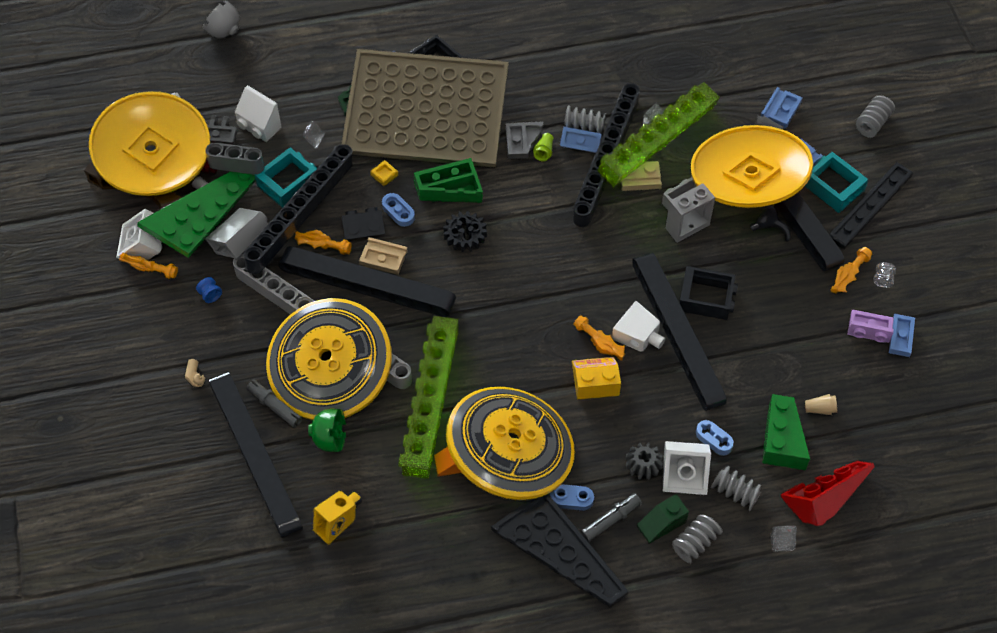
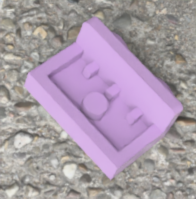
(870, 326)

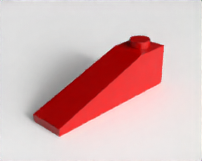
(828, 493)

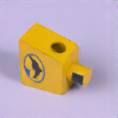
(335, 515)

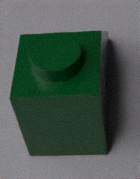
(663, 519)

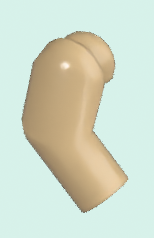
(192, 375)

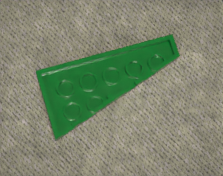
(193, 217)

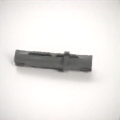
(267, 398)
(618, 512)

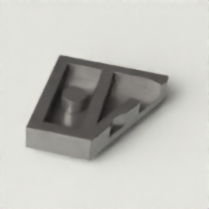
(522, 138)

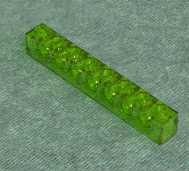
(657, 134)
(420, 464)

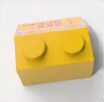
(596, 378)

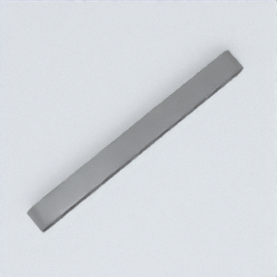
(285, 291)

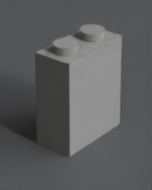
(237, 232)

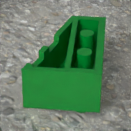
(449, 183)
(784, 435)

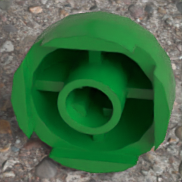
(327, 430)

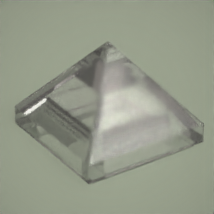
(313, 134)

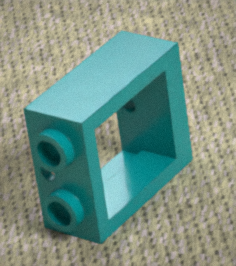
(272, 189)
(828, 194)

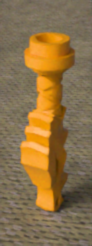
(318, 239)
(143, 265)
(847, 273)
(603, 342)

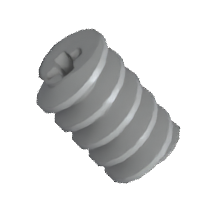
(874, 116)
(584, 121)
(737, 487)
(695, 536)

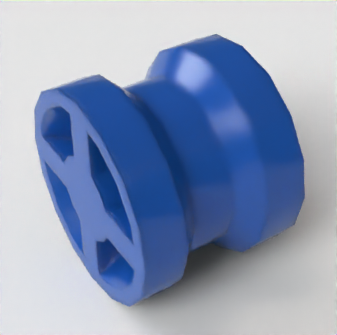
(209, 290)

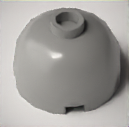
(222, 21)

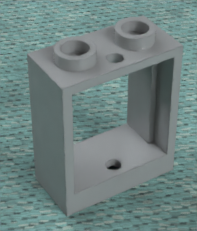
(685, 213)

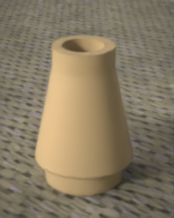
(822, 405)

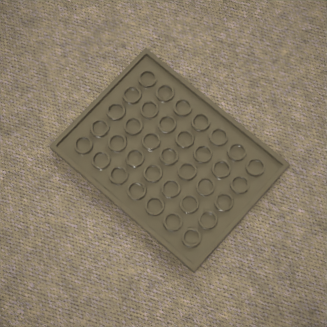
(425, 107)

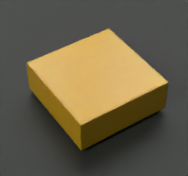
(384, 173)

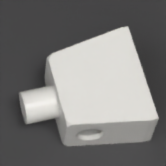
(638, 329)

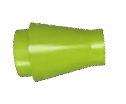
(543, 148)

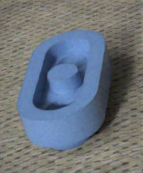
(399, 211)
(571, 498)

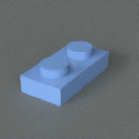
(580, 139)
(902, 336)

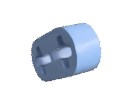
(714, 437)

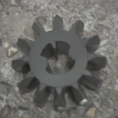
(644, 461)

